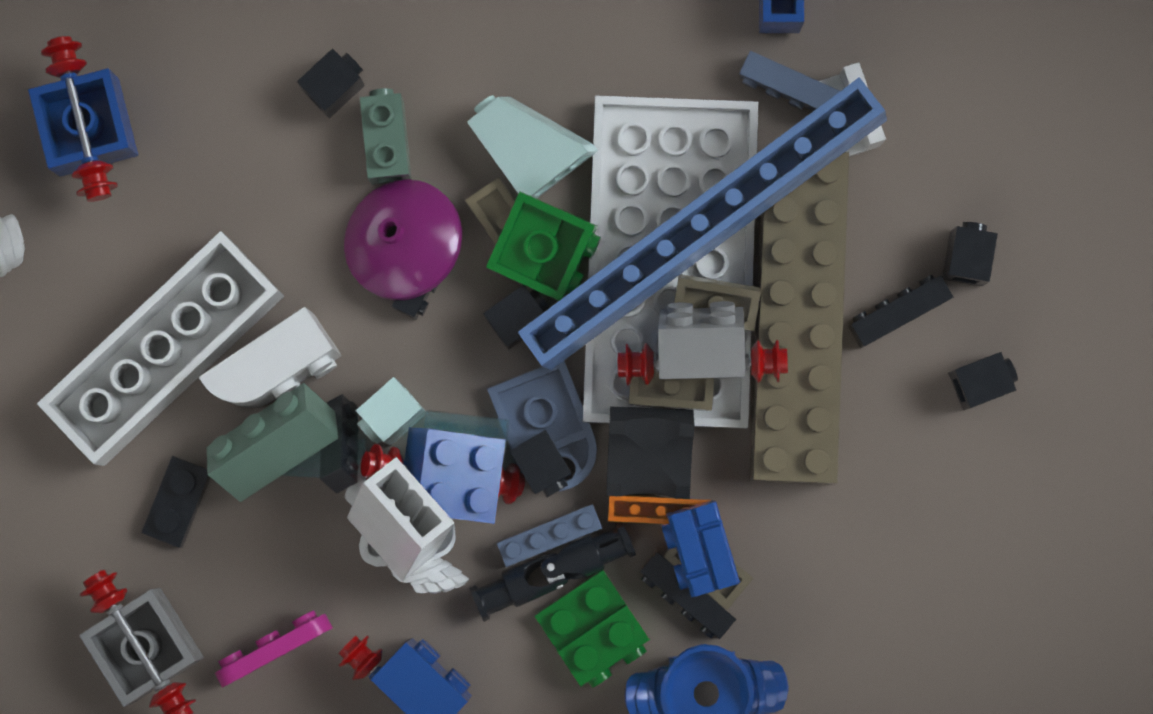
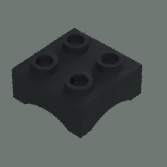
(650, 451)

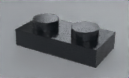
(176, 502)

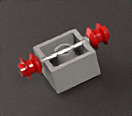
(702, 346)
(139, 645)

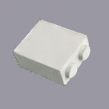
(399, 519)

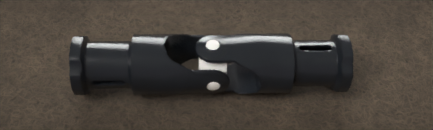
(573, 562)

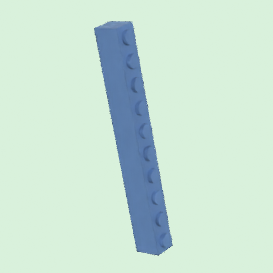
(704, 224)

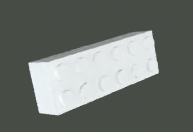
(160, 350)

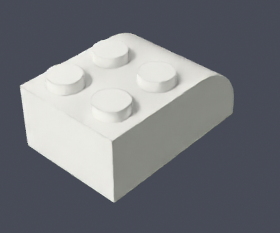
(274, 362)

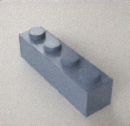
(785, 82)
(549, 535)

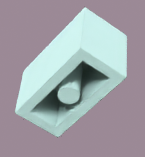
(389, 413)

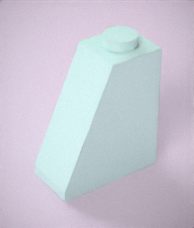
(528, 145)

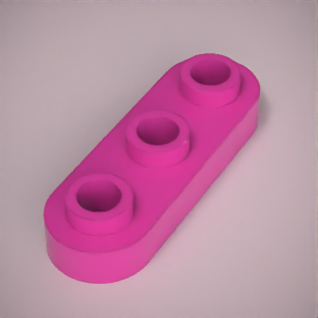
(272, 647)

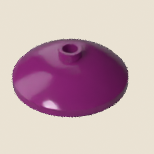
(417, 254)

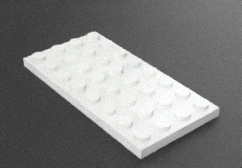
(647, 169)

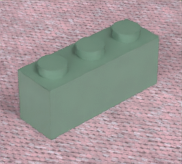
(271, 442)

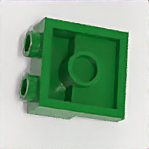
(543, 247)
(593, 630)

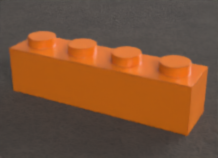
(646, 508)

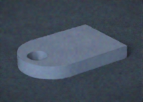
(550, 403)

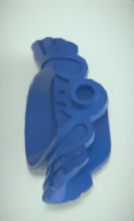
(742, 684)

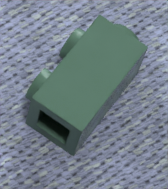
(385, 136)

